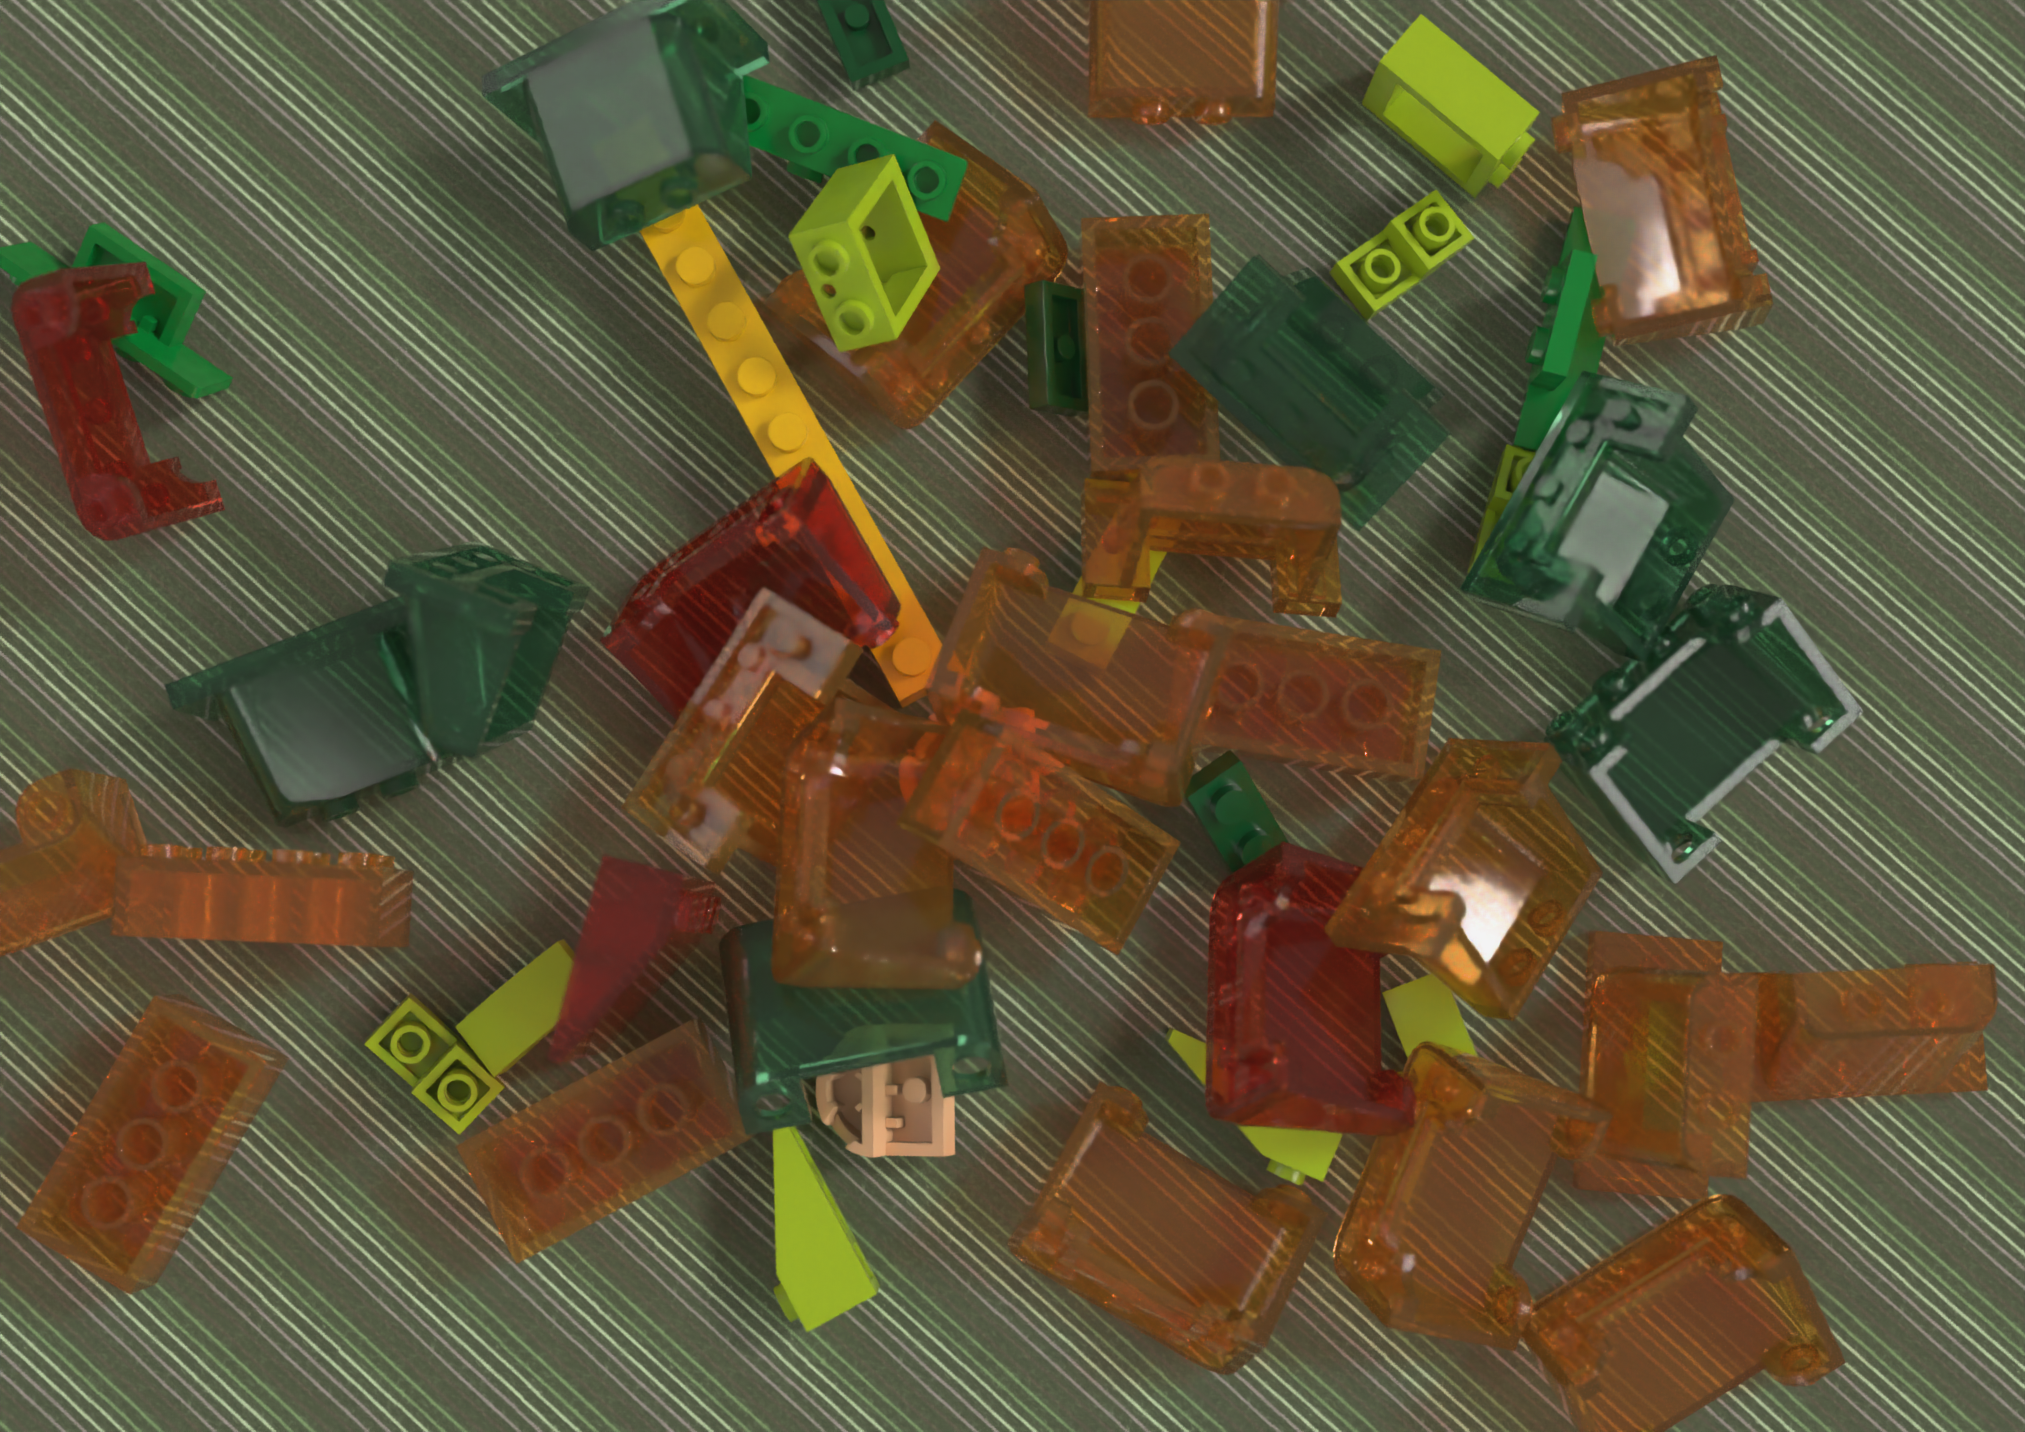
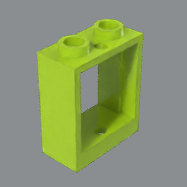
(1451, 108)
(868, 246)

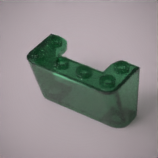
(1696, 719)
(806, 1032)

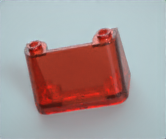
(66, 337)
(782, 538)
(1293, 1012)

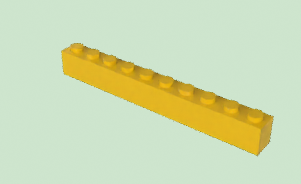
(779, 413)

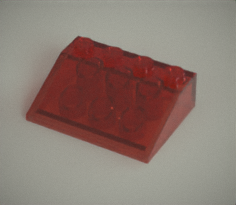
(631, 943)

